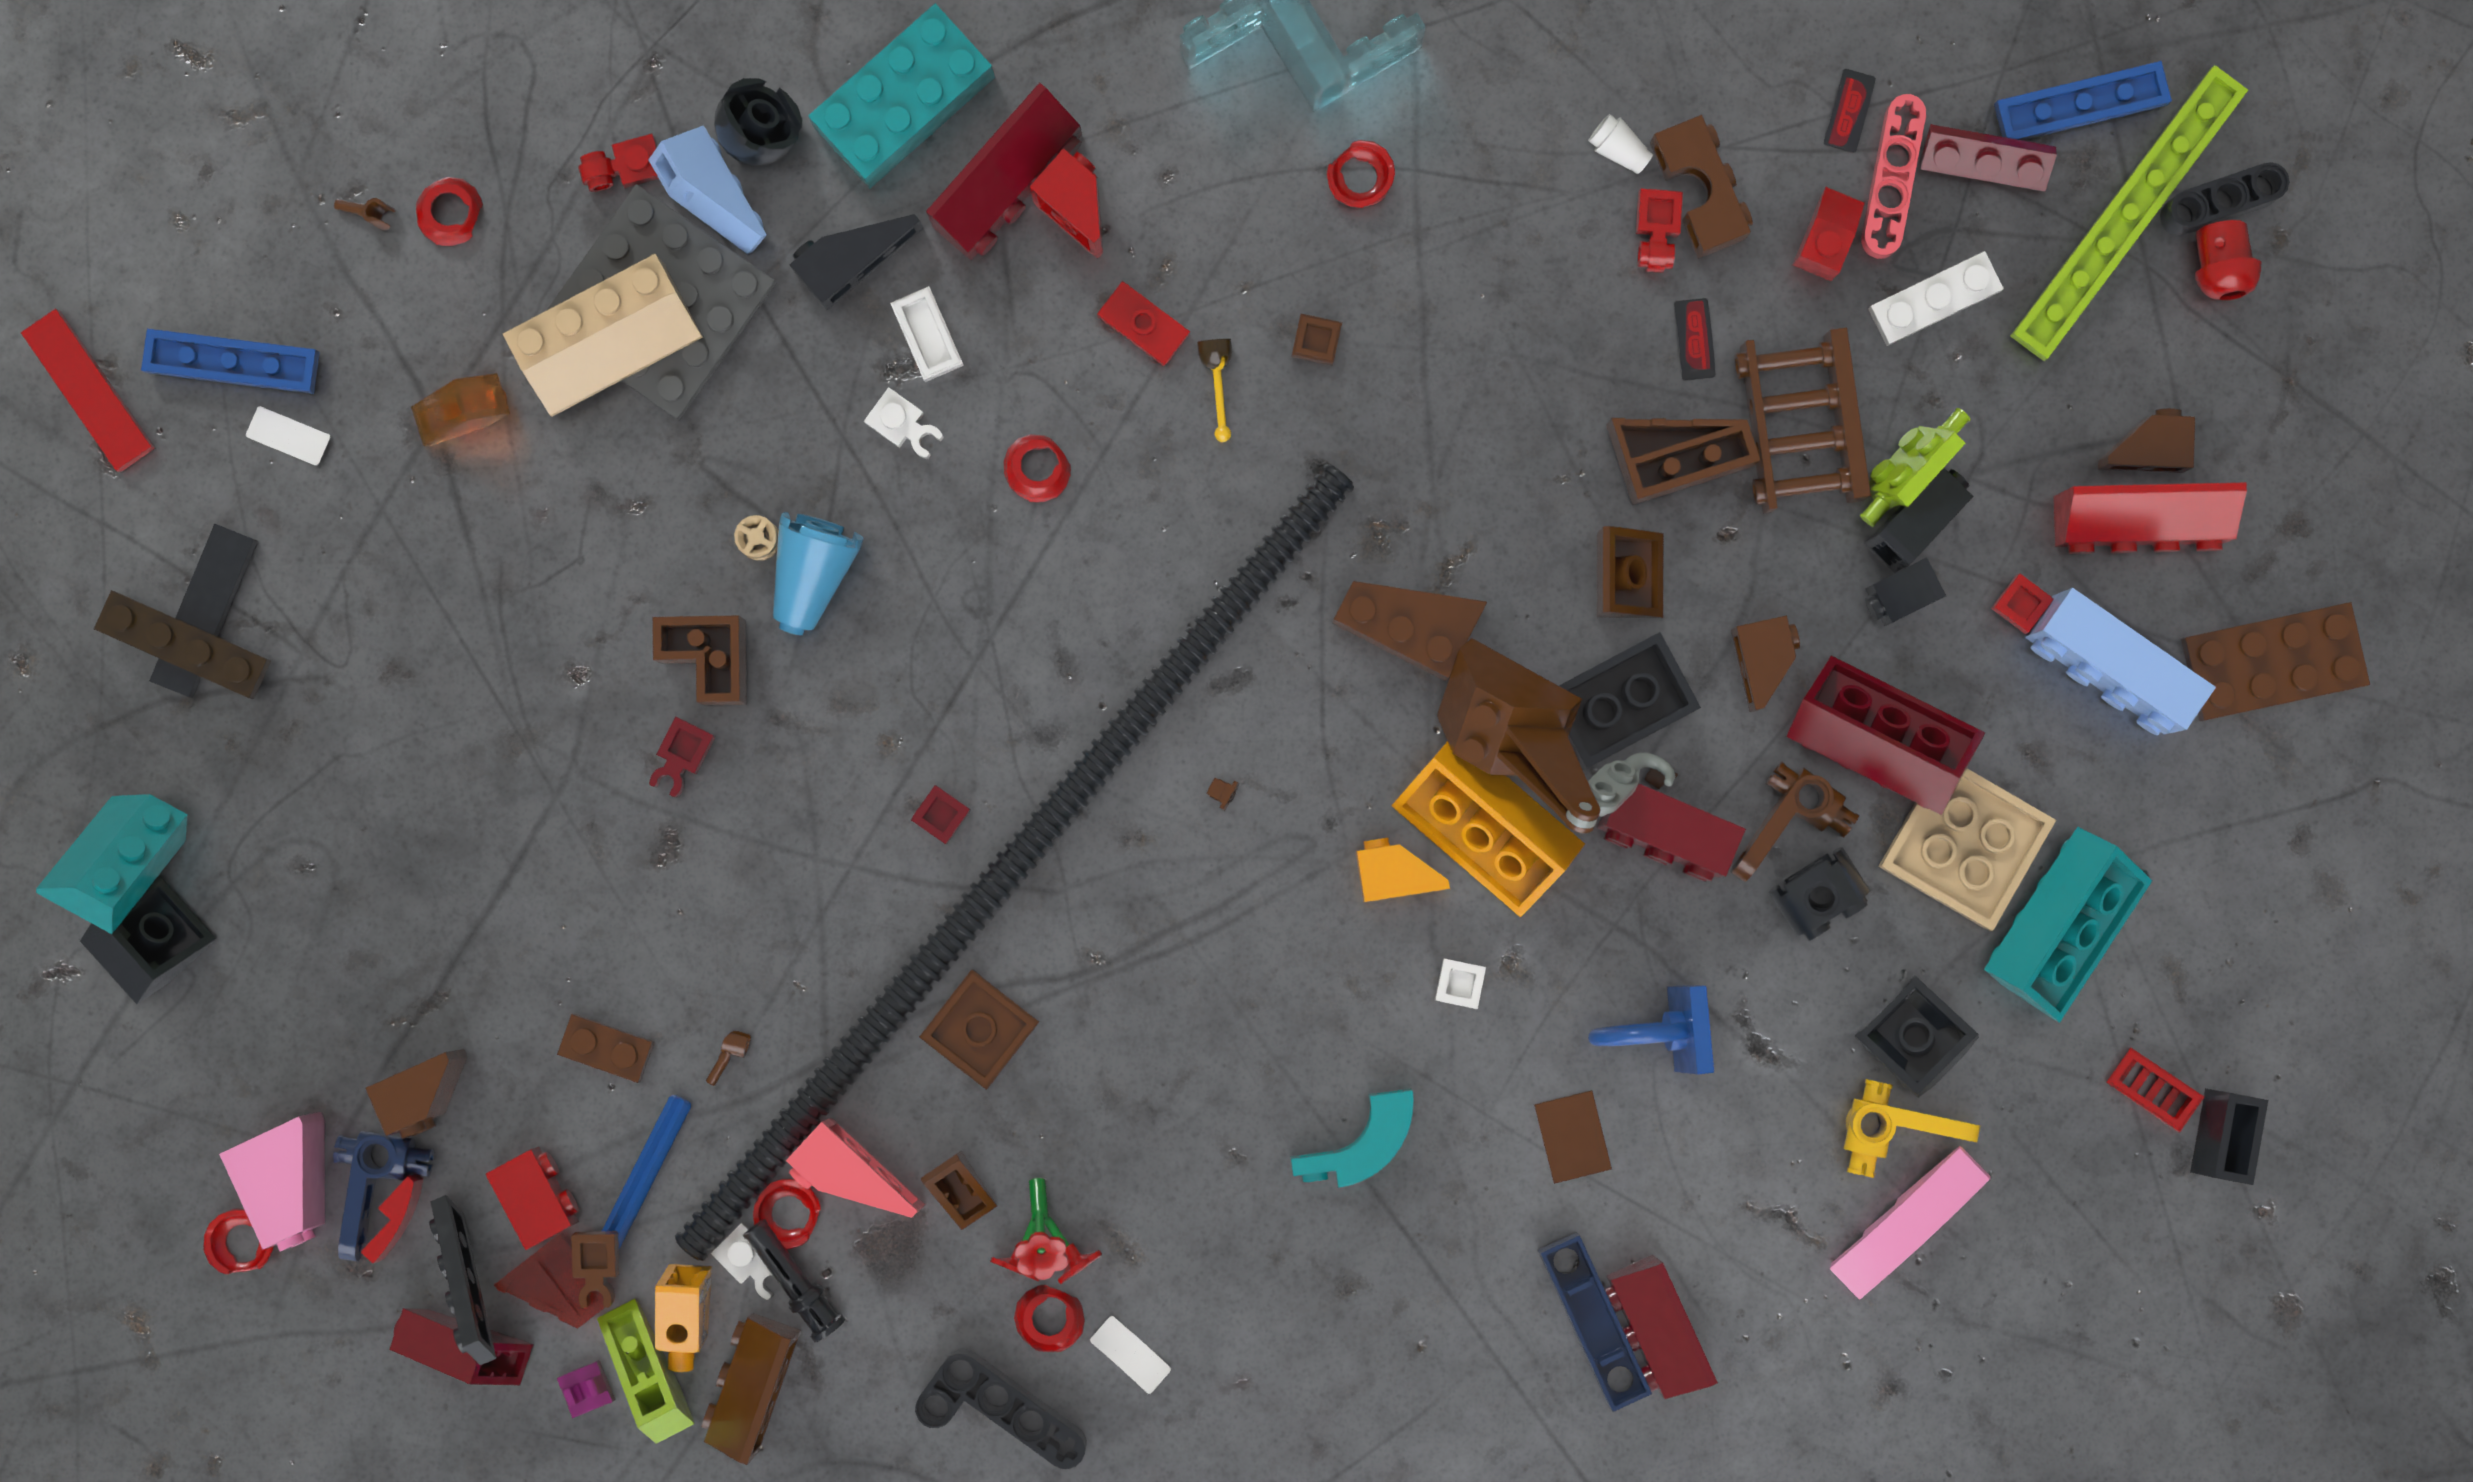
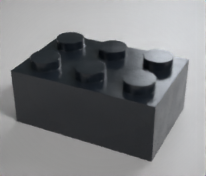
(1627, 700)

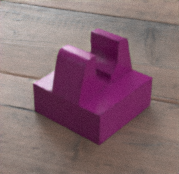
(585, 1389)

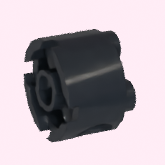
(1839, 876)

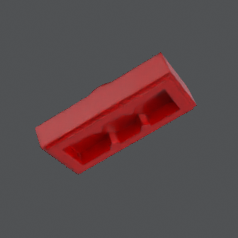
(1143, 323)

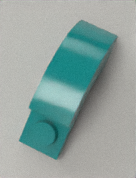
(1371, 1151)

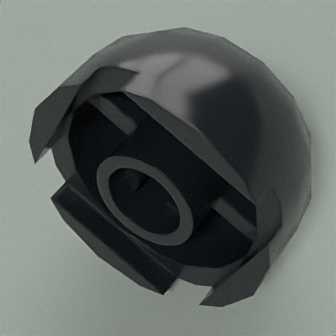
(757, 122)

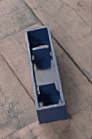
(1595, 1322)

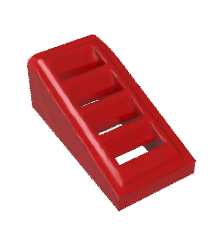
(2185, 1112)

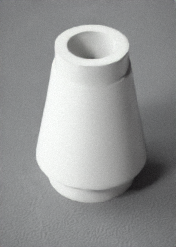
(1620, 144)

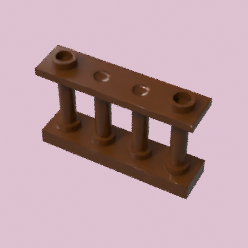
(1837, 395)

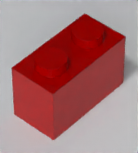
(533, 1197)

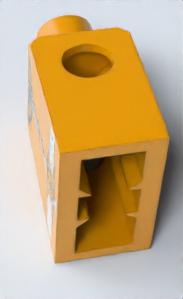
(682, 1313)

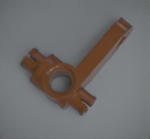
(1827, 812)

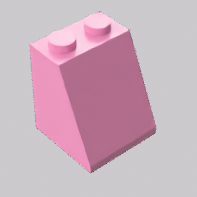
(282, 1180)

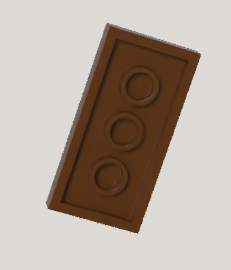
(2278, 660)

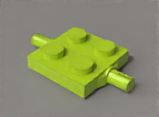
(1913, 466)

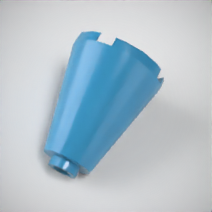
(809, 569)

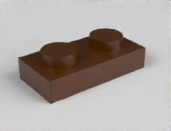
(605, 1048)

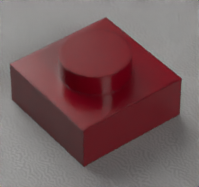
(940, 814)

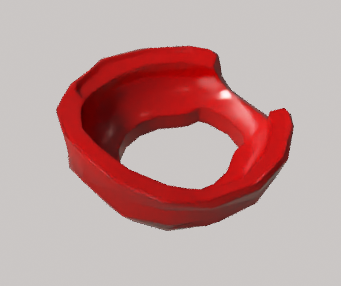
(1374, 155)
(451, 234)
(1035, 490)
(767, 1199)
(216, 1246)
(1054, 1343)

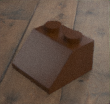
(417, 1095)

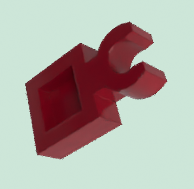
(683, 748)

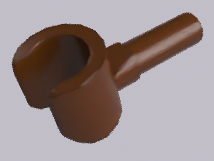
(370, 211)
(735, 1044)

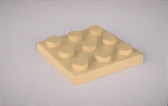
(1972, 851)

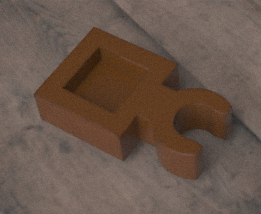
(595, 1258)

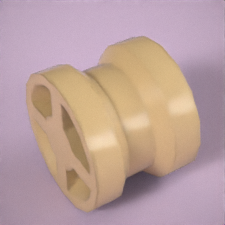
(751, 533)

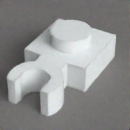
(898, 421)
(742, 1261)

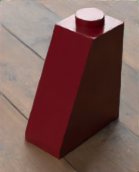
(430, 1341)

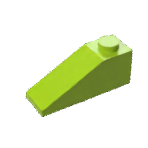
(644, 1373)

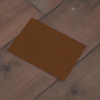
(1573, 1137)

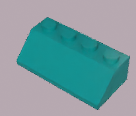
(2068, 923)

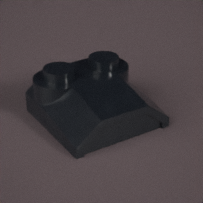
(1918, 1037)

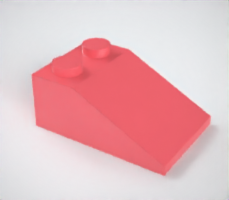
(844, 1168)

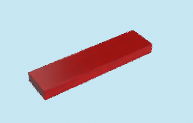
(87, 390)

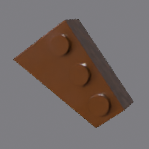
(1676, 454)
(1410, 623)

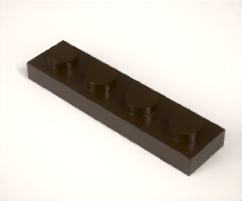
(182, 644)

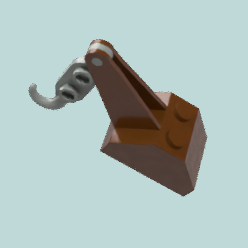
(1520, 727)

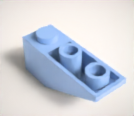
(702, 183)

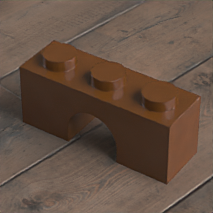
(1692, 151)

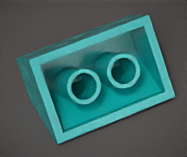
(116, 859)

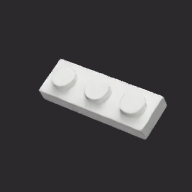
(1935, 298)

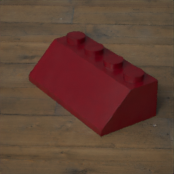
(1000, 174)
(1885, 734)

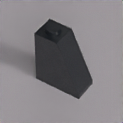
(1916, 526)

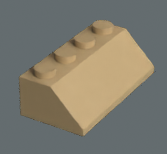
(603, 335)

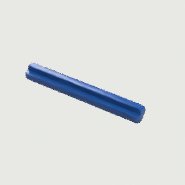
(647, 1166)

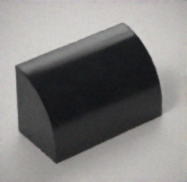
(2229, 1136)

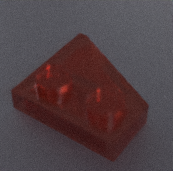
(549, 1285)

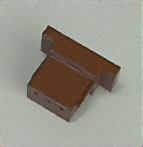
(1656, 778)
(1222, 792)

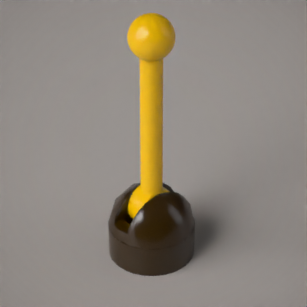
(1216, 355)

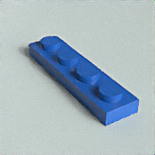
(2083, 102)
(230, 361)

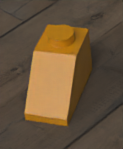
(1394, 872)

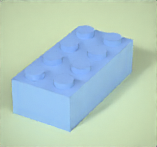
(2119, 663)

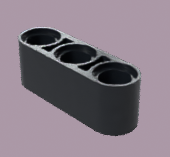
(2240, 186)

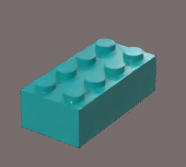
(902, 96)

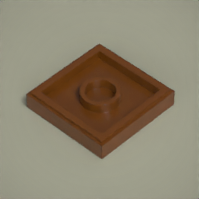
(979, 1029)

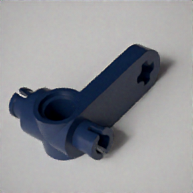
(401, 1162)

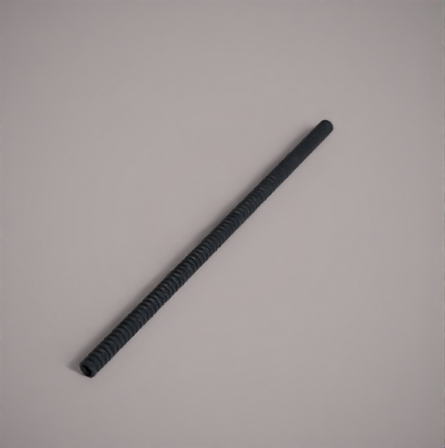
(1013, 863)

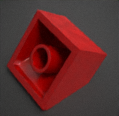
(1070, 197)

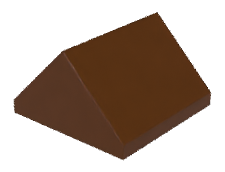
(1629, 573)

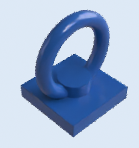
(1682, 1029)

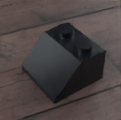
(150, 943)

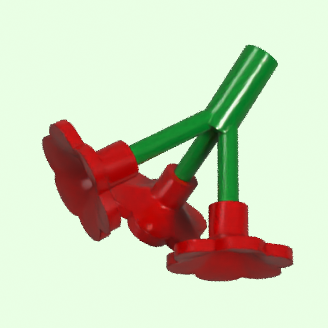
(1038, 1253)

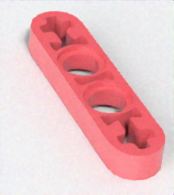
(1889, 175)

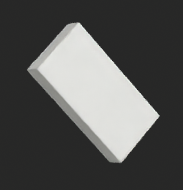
(927, 334)

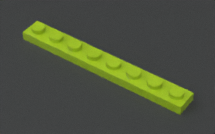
(2129, 213)

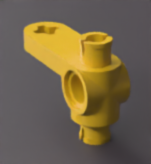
(1876, 1099)

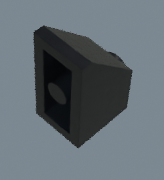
(1904, 592)

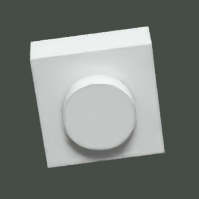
(1460, 983)

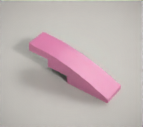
(1910, 1222)

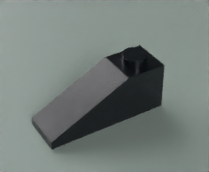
(846, 258)

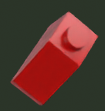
(1829, 234)

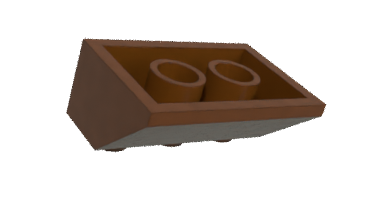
(749, 1387)

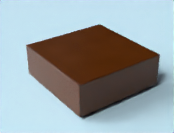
(1316, 339)

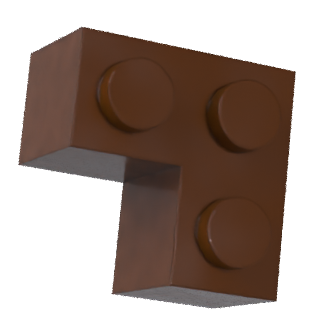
(715, 646)

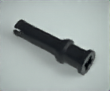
(804, 1297)

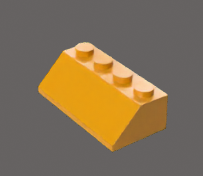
(1489, 828)

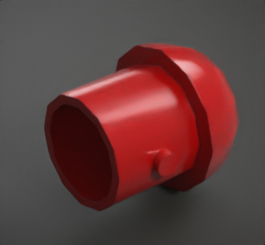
(2226, 261)

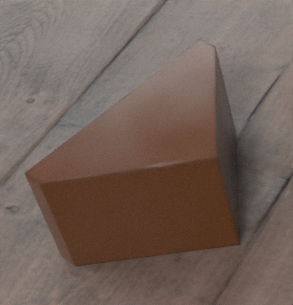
(959, 1190)

